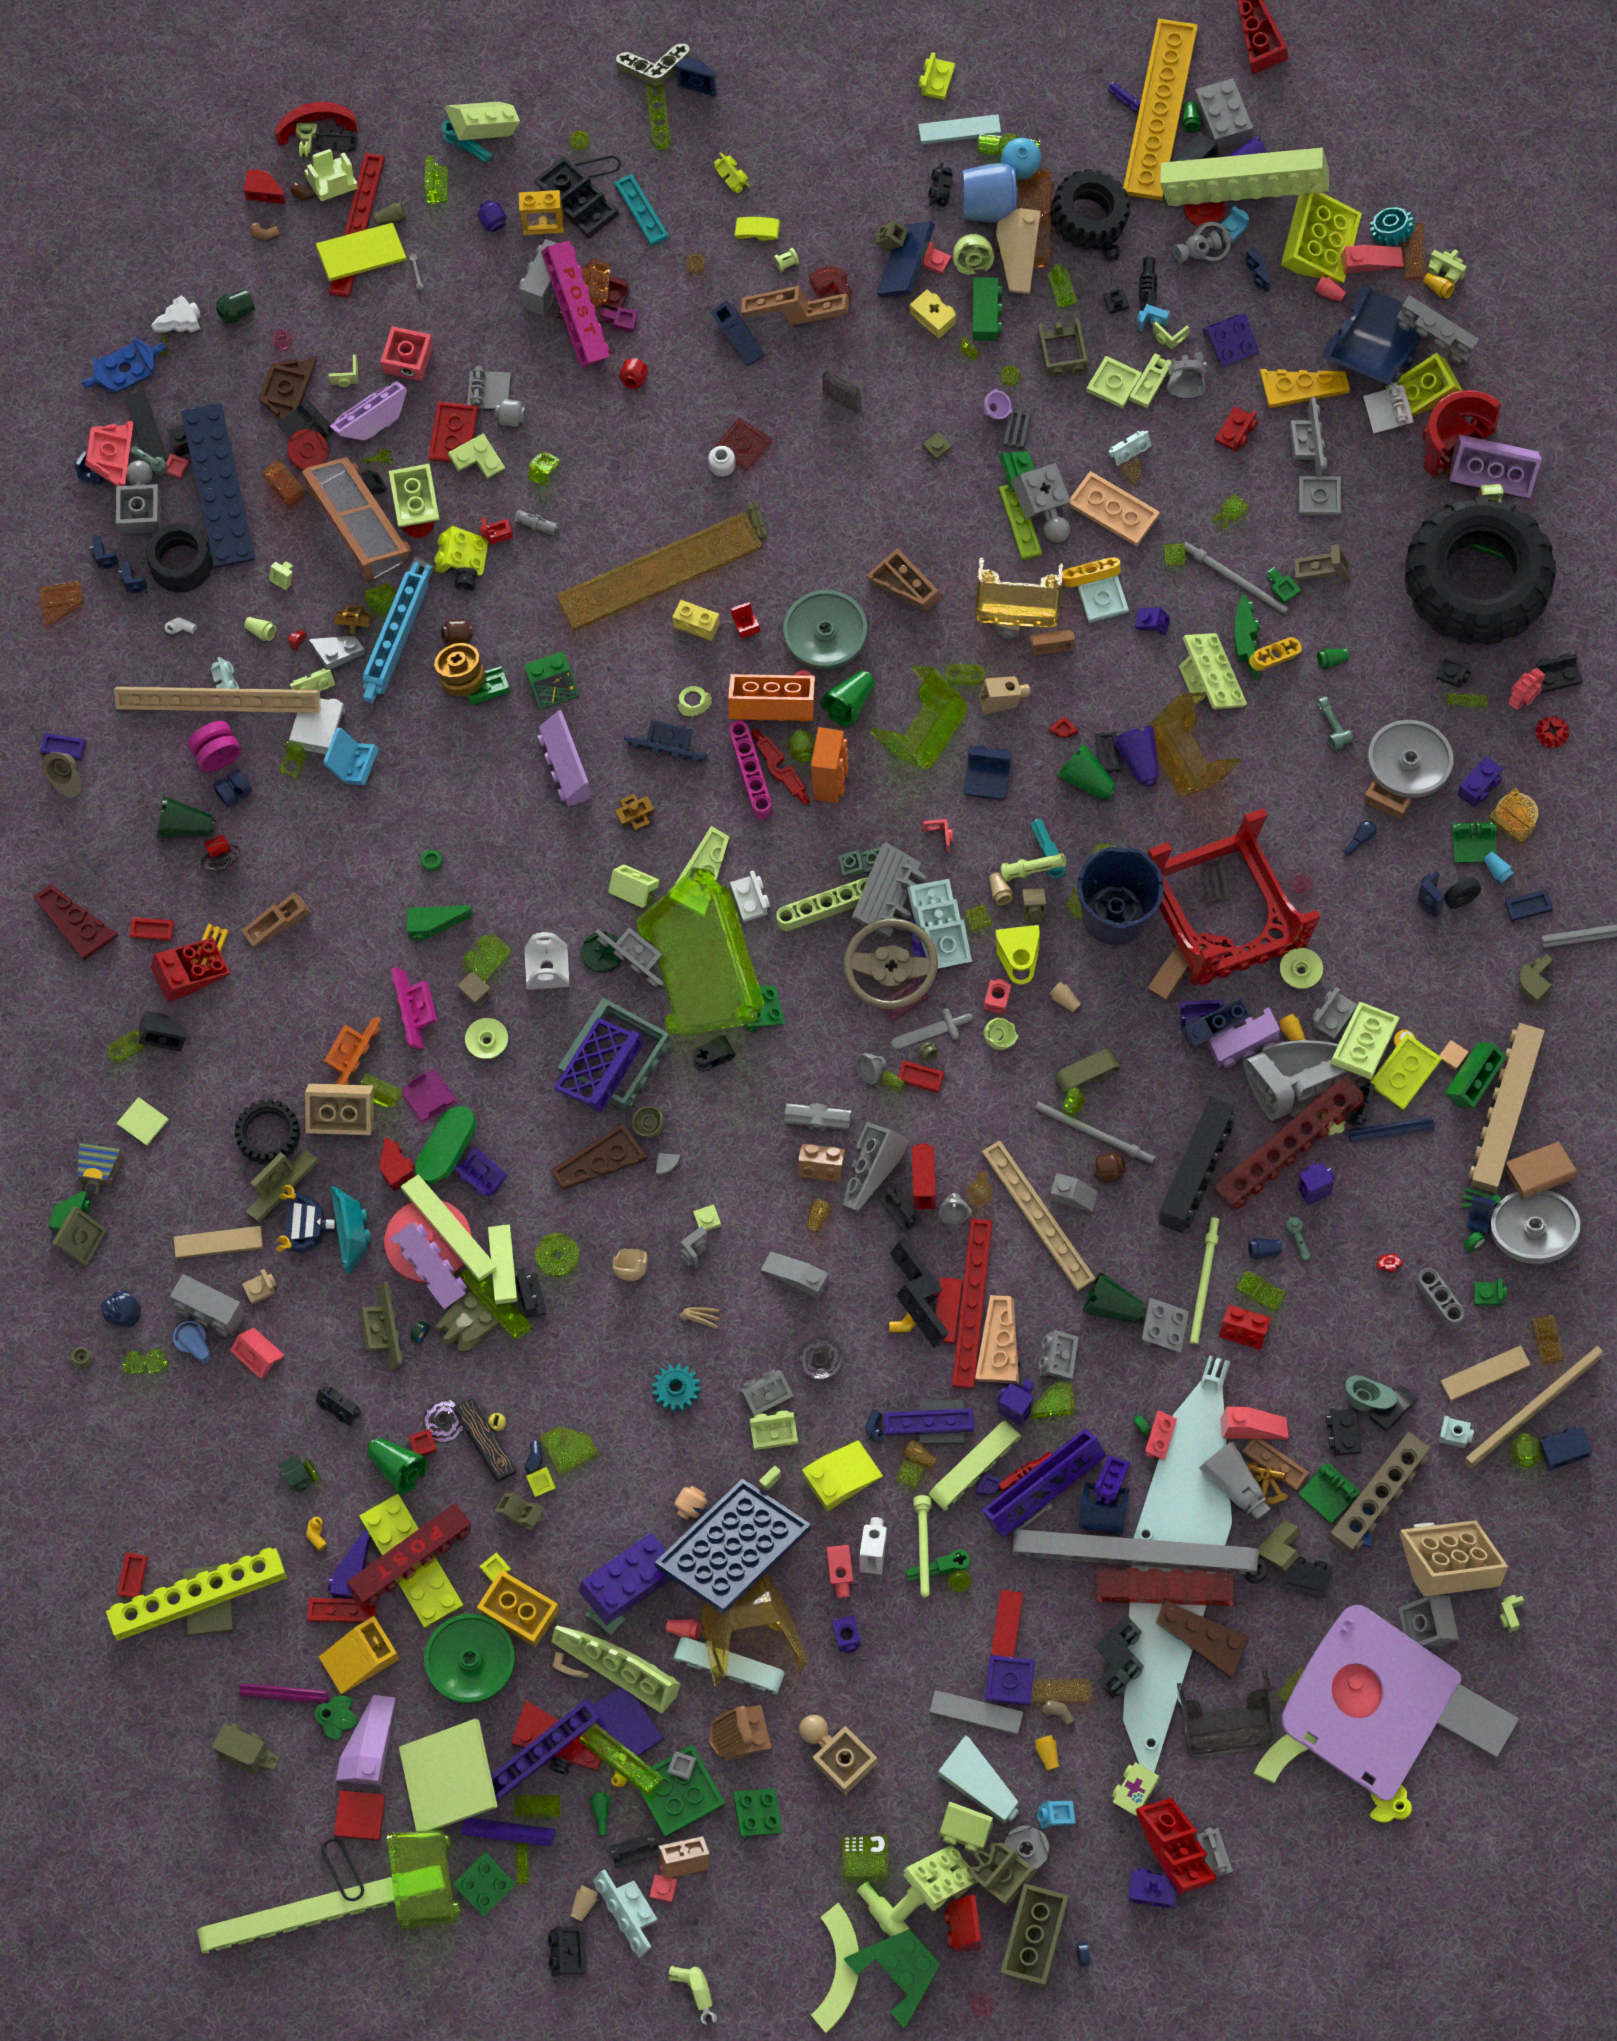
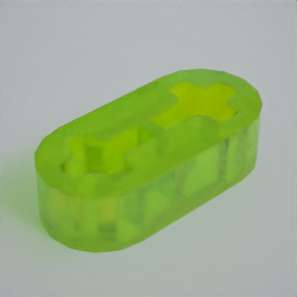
(962, 670)
(122, 1042)

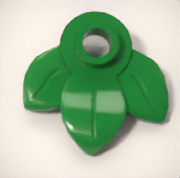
(339, 1718)

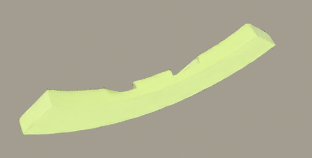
(1279, 1756)
(845, 1978)

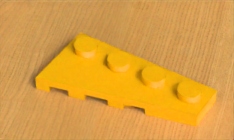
(1296, 387)

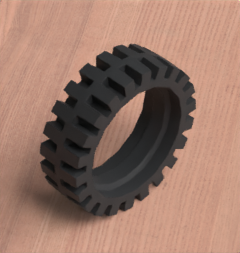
(263, 1108)

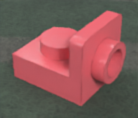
(935, 259)

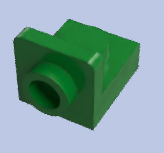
(1489, 1293)

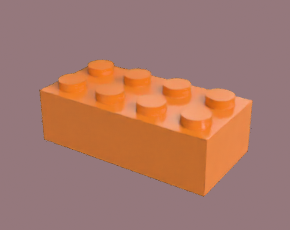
(771, 697)
(829, 765)

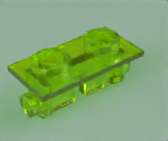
(1062, 286)
(135, 1361)

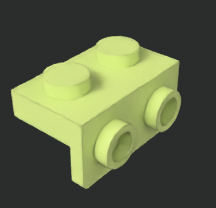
(773, 1430)

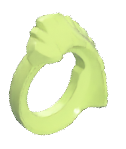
(687, 710)

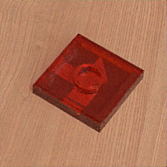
(745, 443)

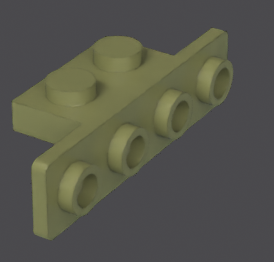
(273, 1177)
(380, 1327)

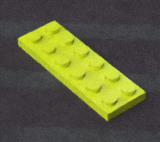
(429, 1588)

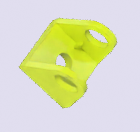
(1018, 950)

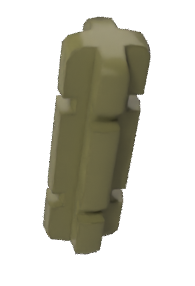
(756, 519)

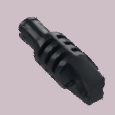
(1148, 283)

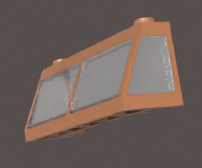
(356, 517)

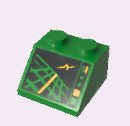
(551, 680)

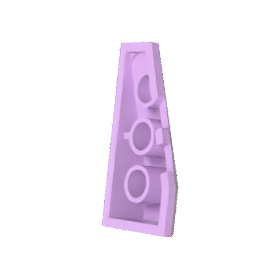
(367, 1748)

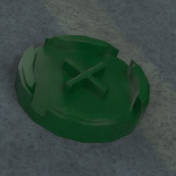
(599, 957)

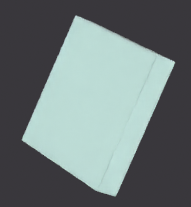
(1103, 599)

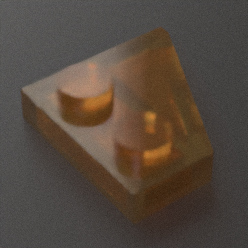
(60, 600)

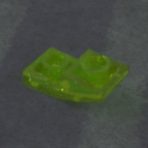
(1260, 1291)

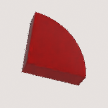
(296, 640)
(1063, 728)

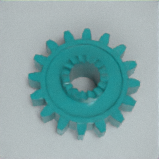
(1392, 226)
(680, 1398)

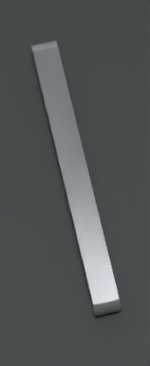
(1135, 1552)

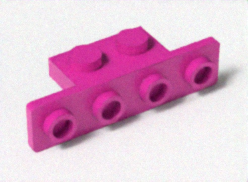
(415, 1006)

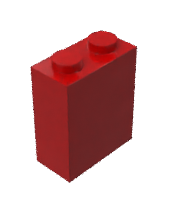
(923, 1177)

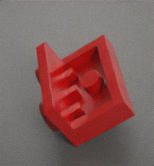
(1244, 1327)

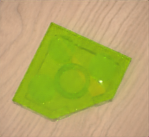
(568, 1448)

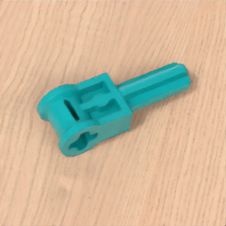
(470, 145)
(1047, 846)

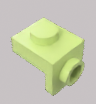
(1508, 1616)

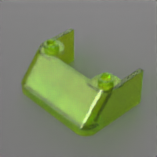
(932, 726)

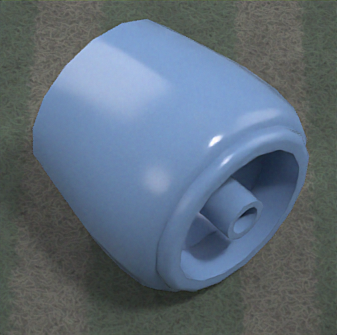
(989, 192)

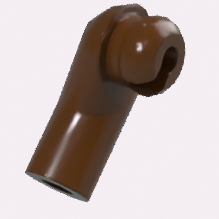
(302, 192)

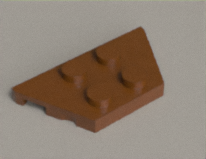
(286, 386)

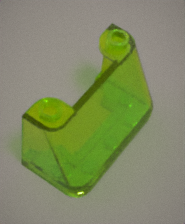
(421, 1878)

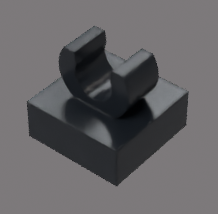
(1116, 301)
(373, 482)

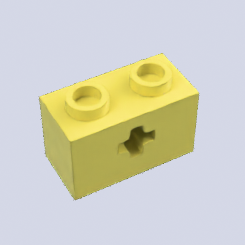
(940, 319)

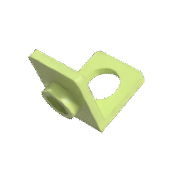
(1165, 338)
(345, 379)

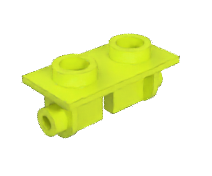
(727, 167)

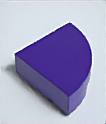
(988, 1484)

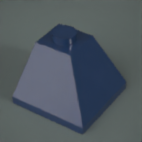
(696, 76)

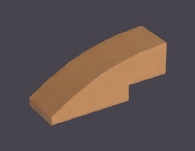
(276, 920)
(1170, 975)

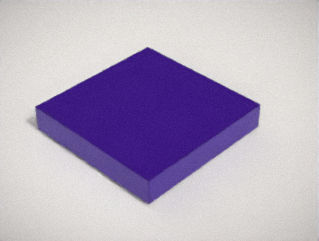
(1010, 1680)

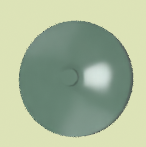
(825, 629)

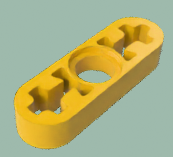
(1102, 569)
(1279, 647)

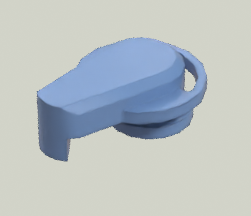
(192, 1340)

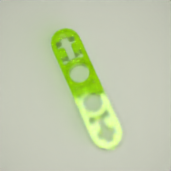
(655, 114)

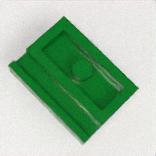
(1015, 464)
(494, 686)

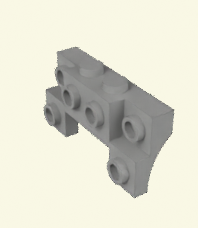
(1442, 331)

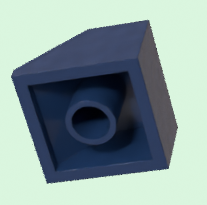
(1101, 1516)

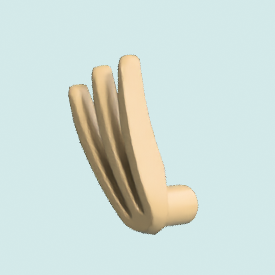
(694, 1314)
(557, 1663)

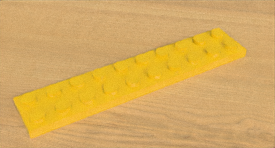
(1160, 107)

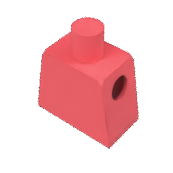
(840, 1559)

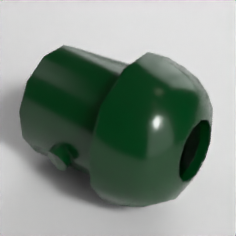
(234, 306)

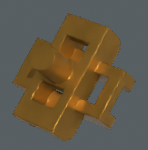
(353, 618)
(635, 811)

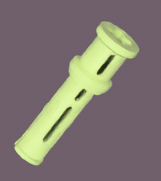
(1024, 868)

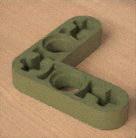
(656, 73)

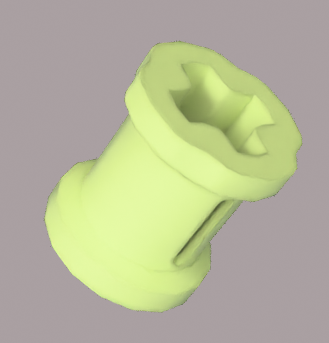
(786, 260)

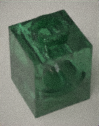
(295, 1474)

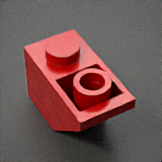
(393, 1165)

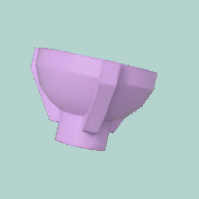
(999, 402)

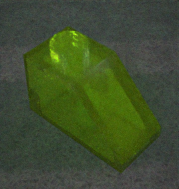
(1055, 1402)

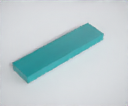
(641, 210)

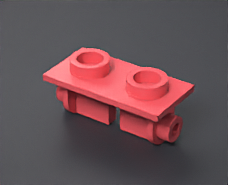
(1160, 1435)

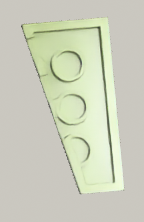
(709, 853)

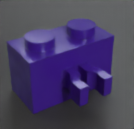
(1016, 1402)
(1152, 1889)

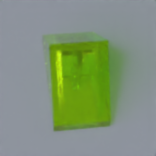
(380, 598)

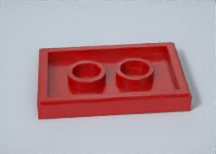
(452, 428)

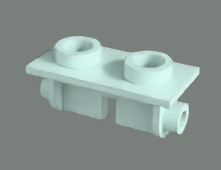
(1135, 444)
(223, 672)

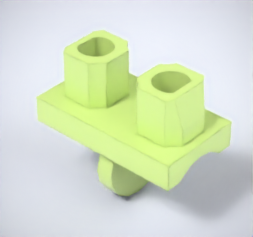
(1449, 263)

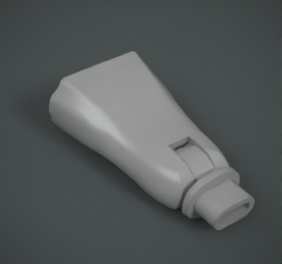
(1234, 1478)

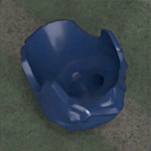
(121, 1309)

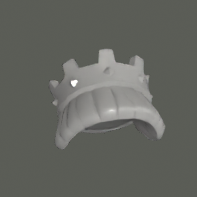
(1187, 377)

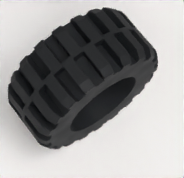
(1093, 187)

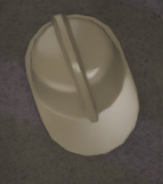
(62, 773)

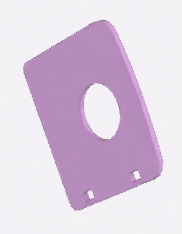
(1413, 1697)

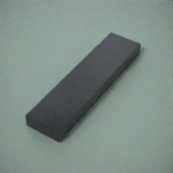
(145, 425)

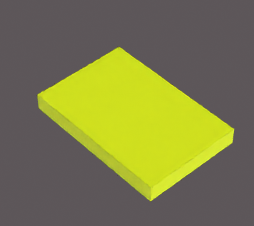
(1405, 1071)

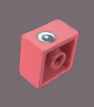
(407, 353)

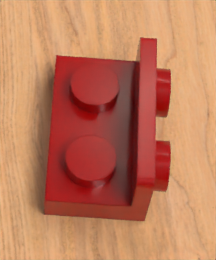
(1235, 429)

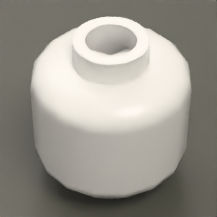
(721, 461)

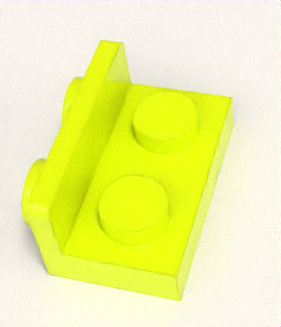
(936, 78)

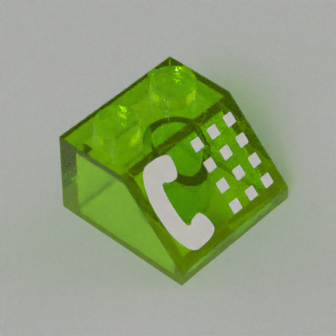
(865, 1858)

